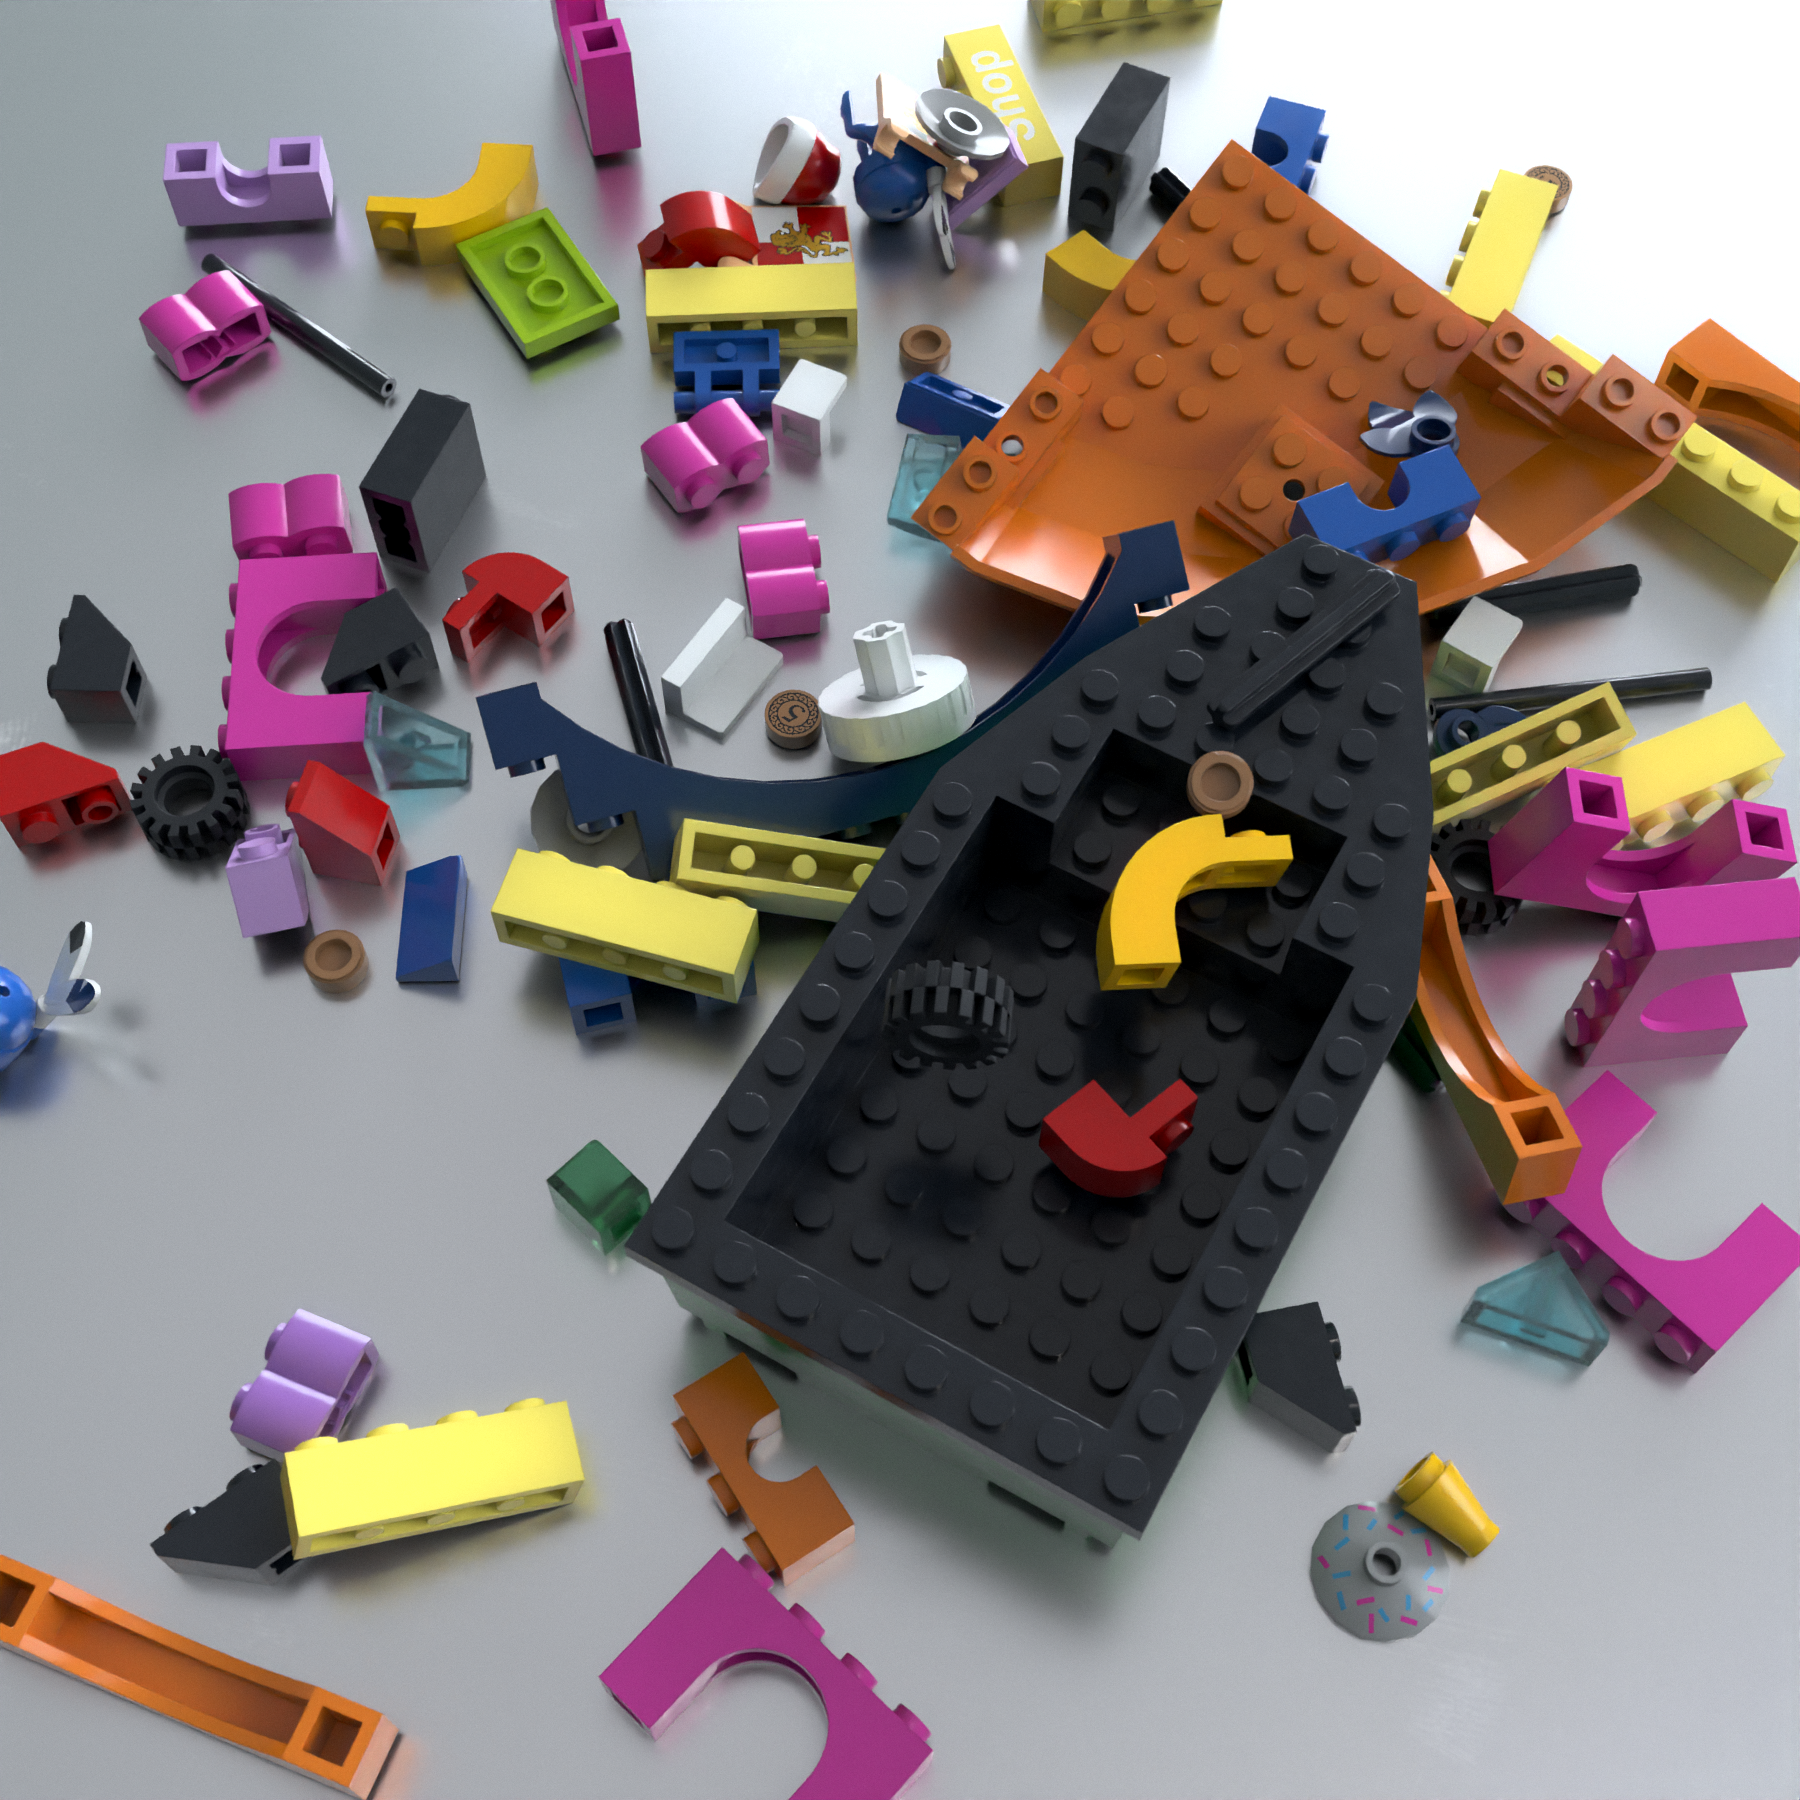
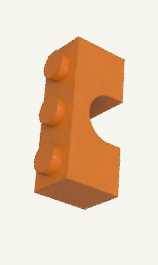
(790, 1521)

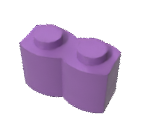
(306, 1388)

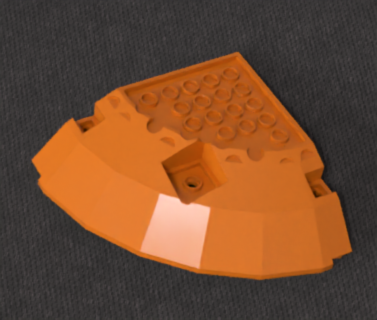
(1252, 364)

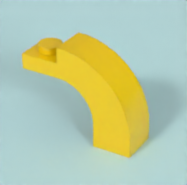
(495, 195)
(1082, 274)
(1137, 927)

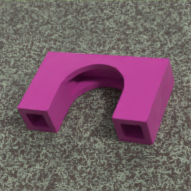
(599, 73)
(274, 609)
(1565, 834)
(1668, 968)
(1683, 1303)
(733, 1621)

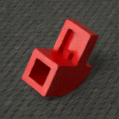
(699, 229)
(509, 593)
(1107, 1148)

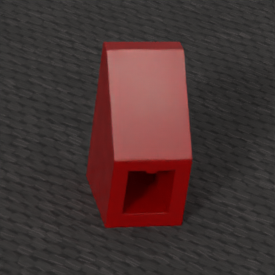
(56, 792)
(341, 826)

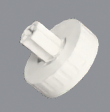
(895, 700)

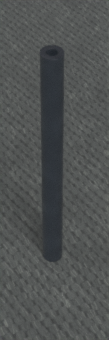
(309, 331)
(1551, 695)

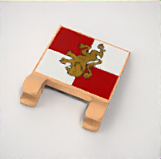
(899, 122)
(798, 235)

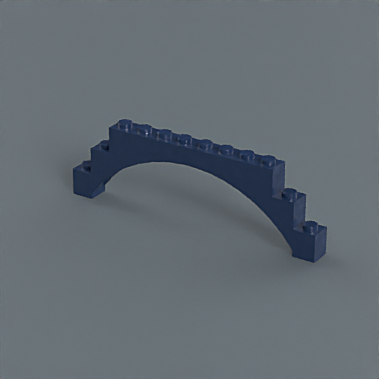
(606, 781)

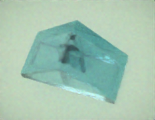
(412, 747)
(1540, 1309)

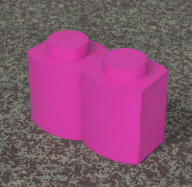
(205, 325)
(705, 455)
(291, 518)
(781, 578)

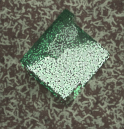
(599, 1196)

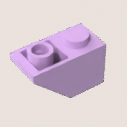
(268, 881)

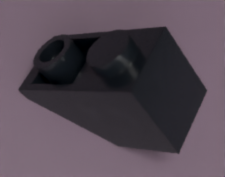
(379, 648)
(95, 669)
(1294, 1375)
(236, 1534)

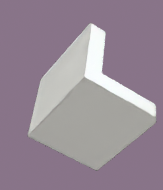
(804, 406)
(1475, 646)

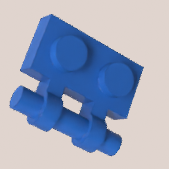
(726, 359)

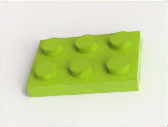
(537, 282)

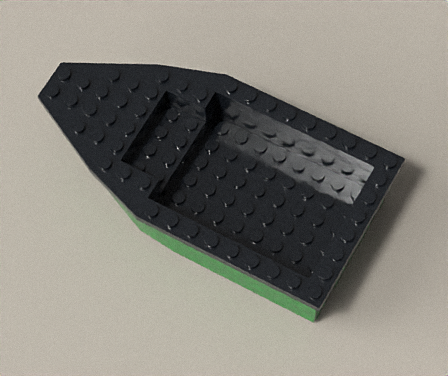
(899, 1214)

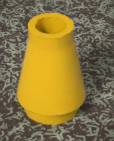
(1445, 1503)

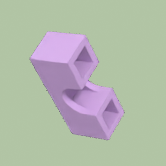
(213, 192)

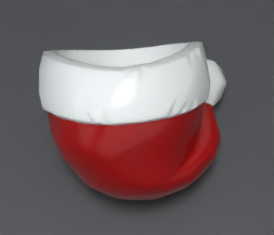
(796, 164)

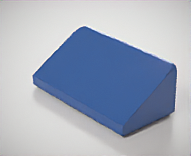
(948, 408)
(432, 921)

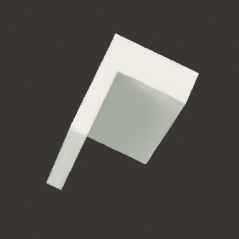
(719, 672)

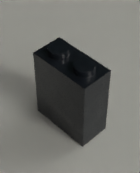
(1118, 146)
(423, 480)

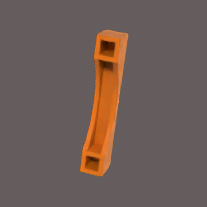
(1732, 382)
(1507, 1114)
(191, 1682)

